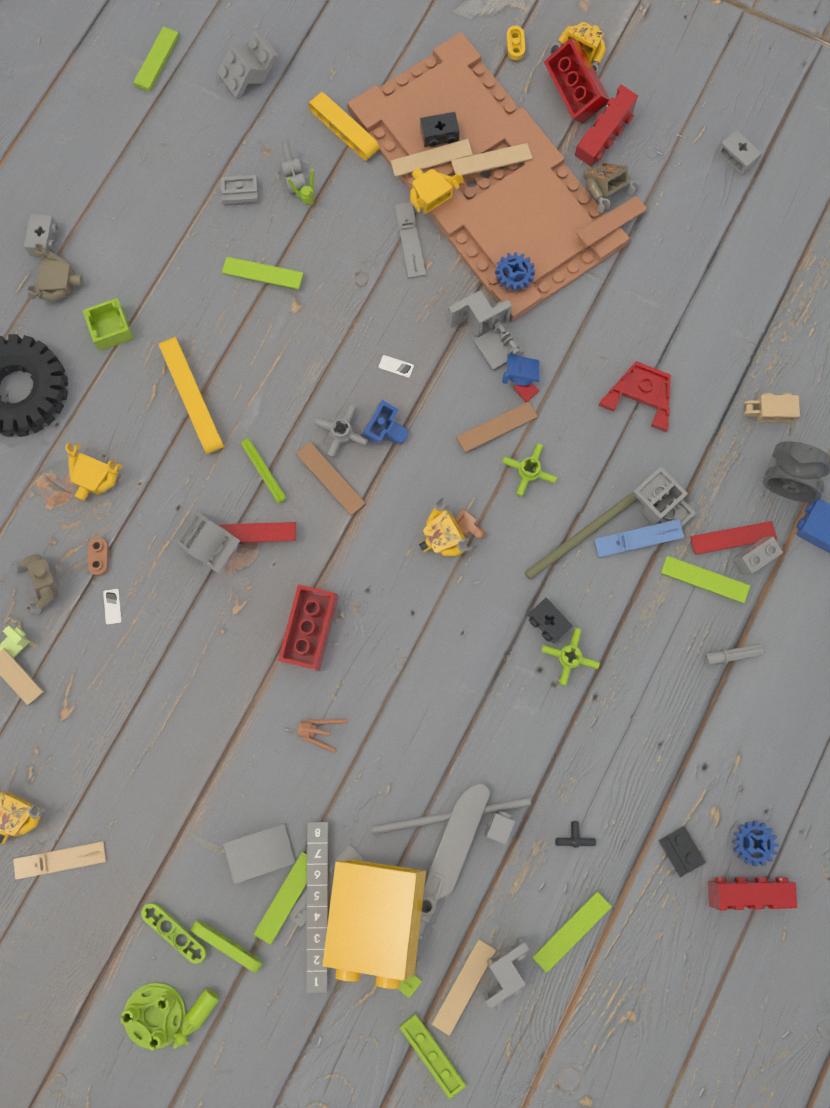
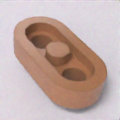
(98, 555)

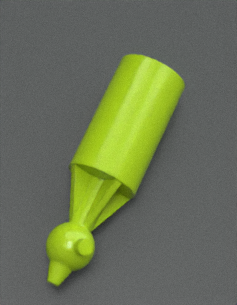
(196, 1016)

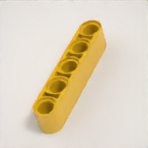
(343, 126)

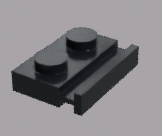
(681, 851)

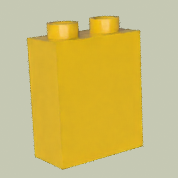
(374, 921)

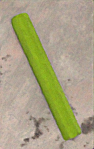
(263, 470)

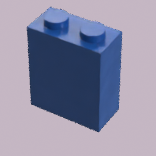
(816, 525)

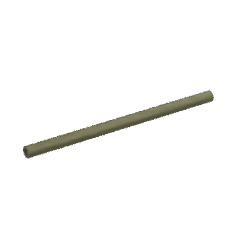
(580, 536)

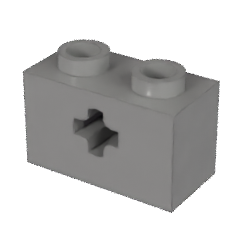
(739, 152)
(41, 230)
(757, 555)
(500, 827)

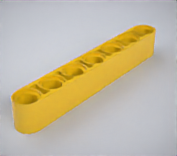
(191, 395)

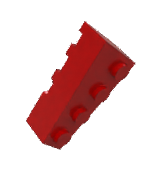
(607, 126)
(752, 894)

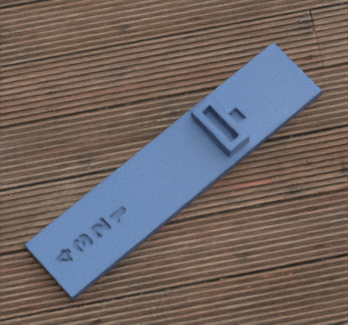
(639, 538)

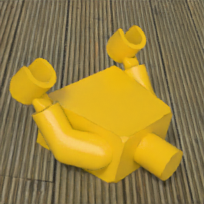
(432, 189)
(90, 473)

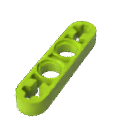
(171, 936)
(226, 946)

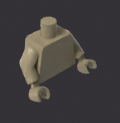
(55, 277)

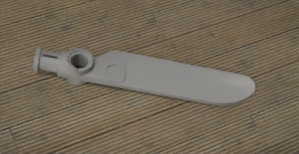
(453, 848)

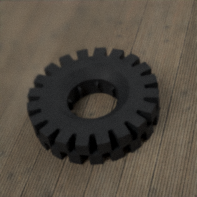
(47, 389)

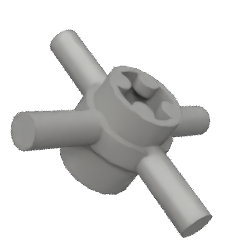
(338, 425)

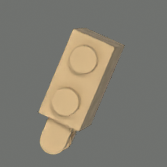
(774, 408)

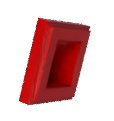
(526, 392)

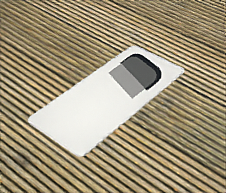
(396, 366)
(112, 606)

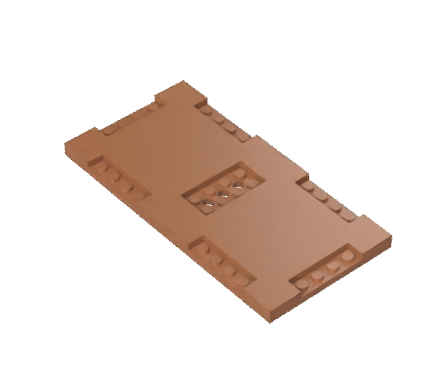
(519, 208)

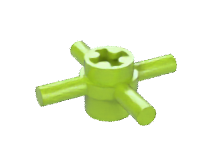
(528, 476)
(572, 648)

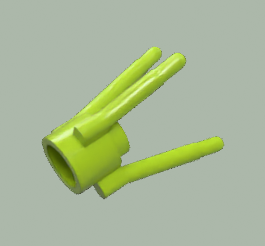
(306, 192)

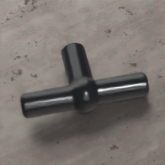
(575, 841)

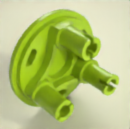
(154, 1015)

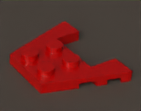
(645, 386)

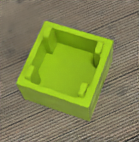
(108, 324)

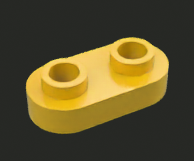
(515, 44)

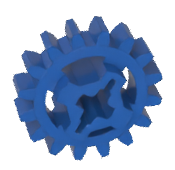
(514, 264)
(748, 849)

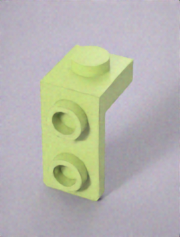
(15, 640)

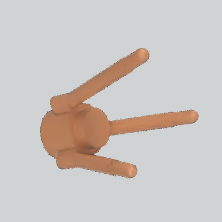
(308, 730)

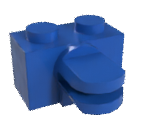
(382, 425)

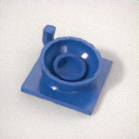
(521, 370)

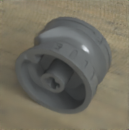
(797, 471)

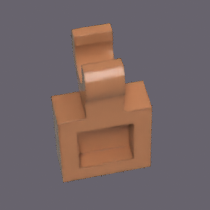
(467, 524)

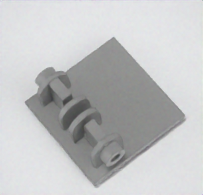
(497, 344)

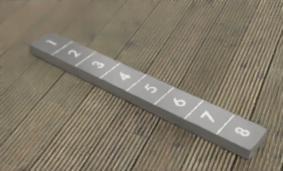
(317, 906)

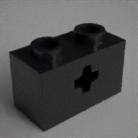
(439, 129)
(558, 626)

